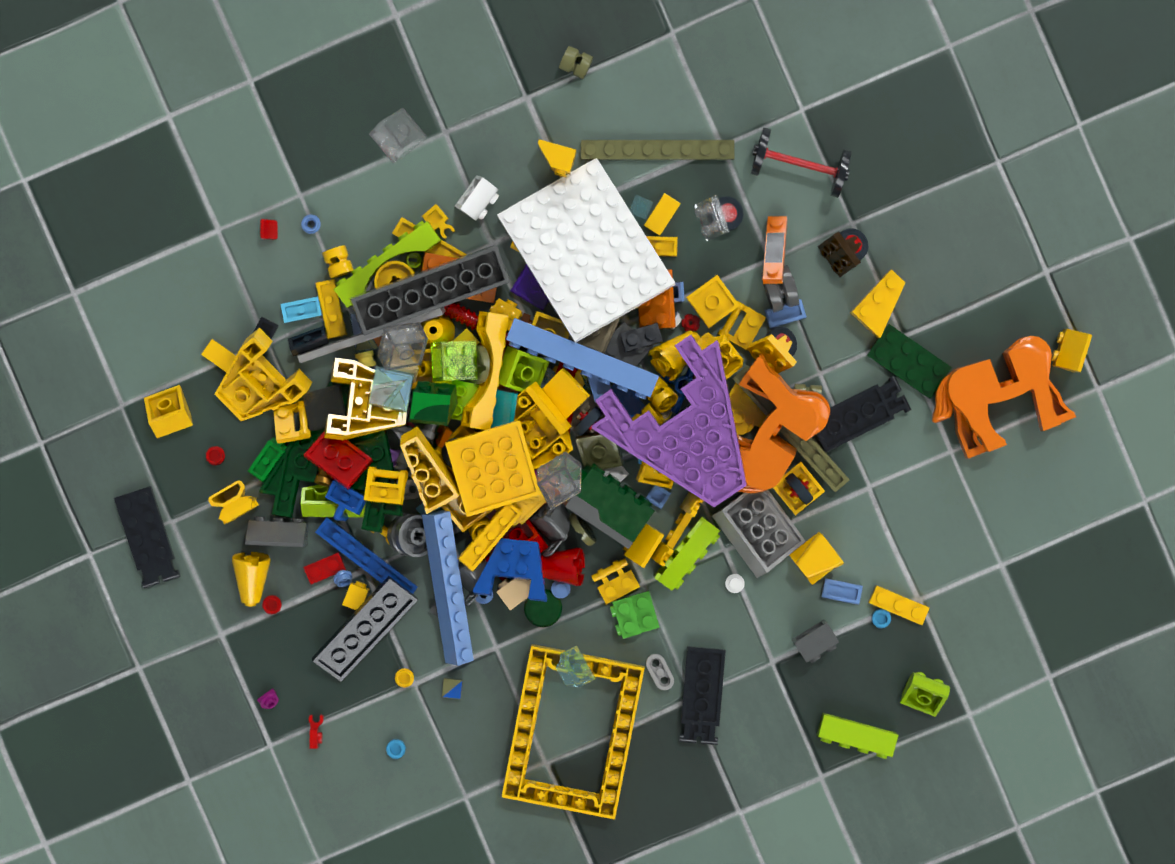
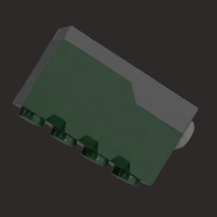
(610, 506)

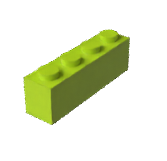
(858, 735)

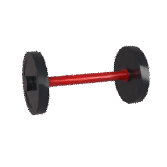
(839, 173)

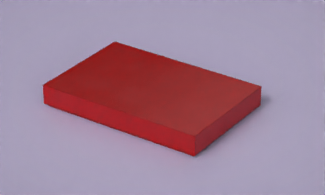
(338, 459)

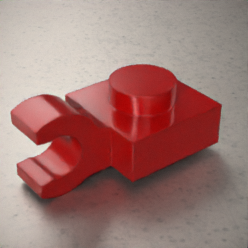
(315, 736)

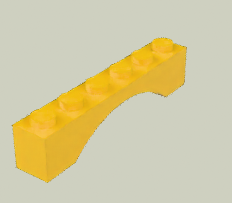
(492, 332)

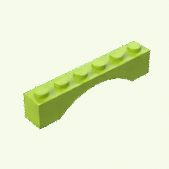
(421, 239)

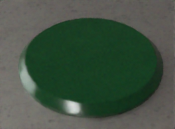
(543, 613)

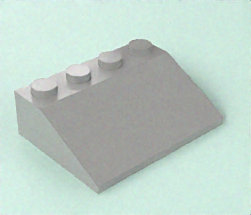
(759, 530)

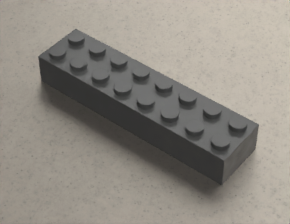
(429, 290)

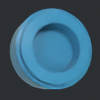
(881, 618)
(396, 748)

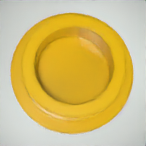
(404, 677)

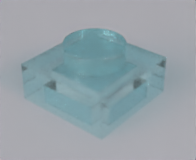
(641, 207)

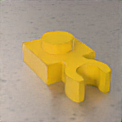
(437, 219)

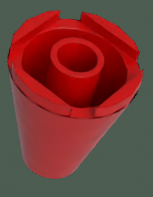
(564, 566)

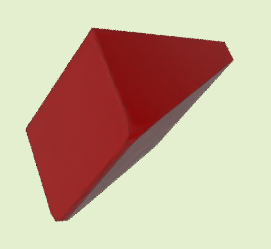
(268, 229)

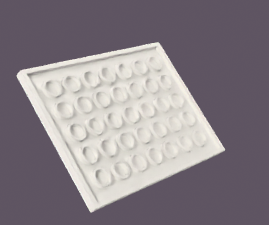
(586, 250)

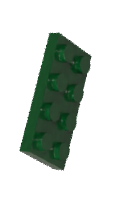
(909, 361)

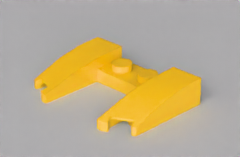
(690, 506)

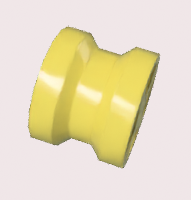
(366, 358)

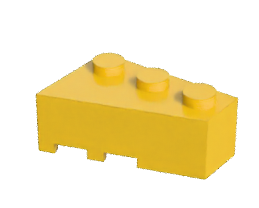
(879, 303)

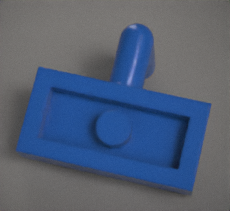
(346, 499)

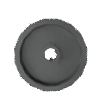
(776, 292)
(407, 535)

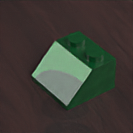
(433, 403)

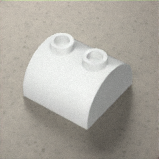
(477, 197)

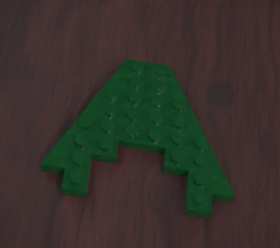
(294, 467)

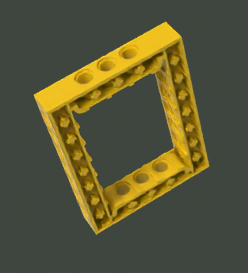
(562, 797)

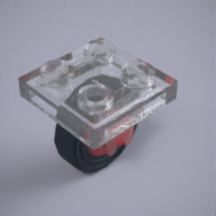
(718, 216)

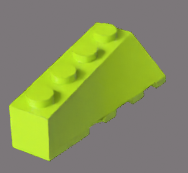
(316, 505)
(686, 553)

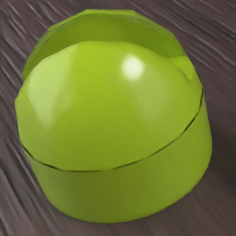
(413, 264)

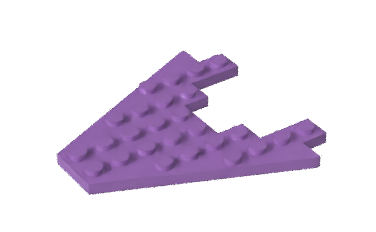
(695, 446)

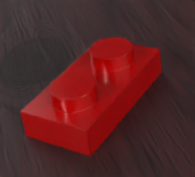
(324, 568)

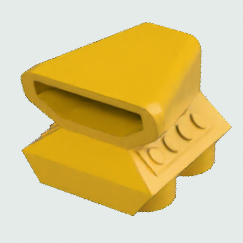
(731, 358)
(233, 502)
(816, 558)

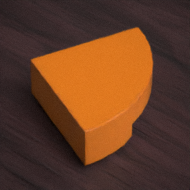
(444, 434)

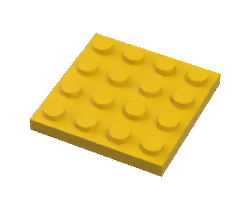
(492, 468)

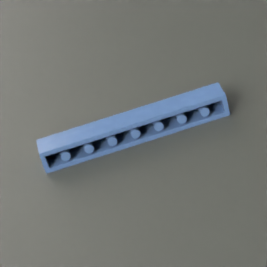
(582, 358)
(447, 587)

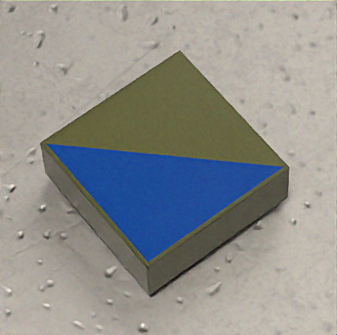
(452, 688)

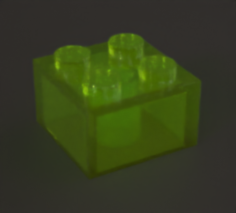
(454, 361)

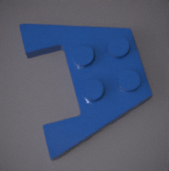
(514, 560)

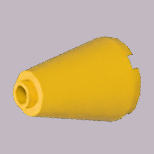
(444, 333)
(667, 358)
(251, 575)

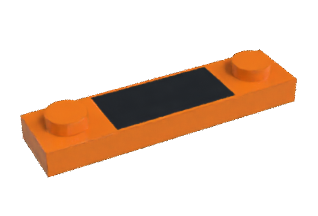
(775, 250)

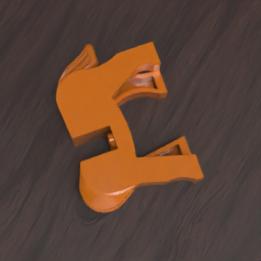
(974, 386)
(798, 410)

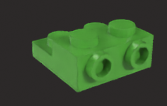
(634, 614)

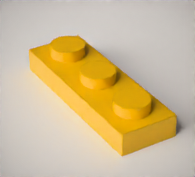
(899, 605)

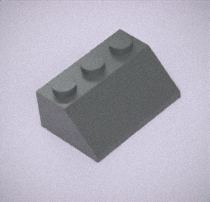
(277, 532)

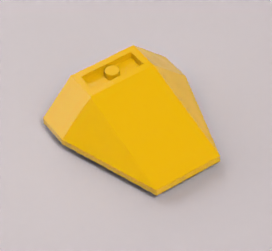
(540, 435)

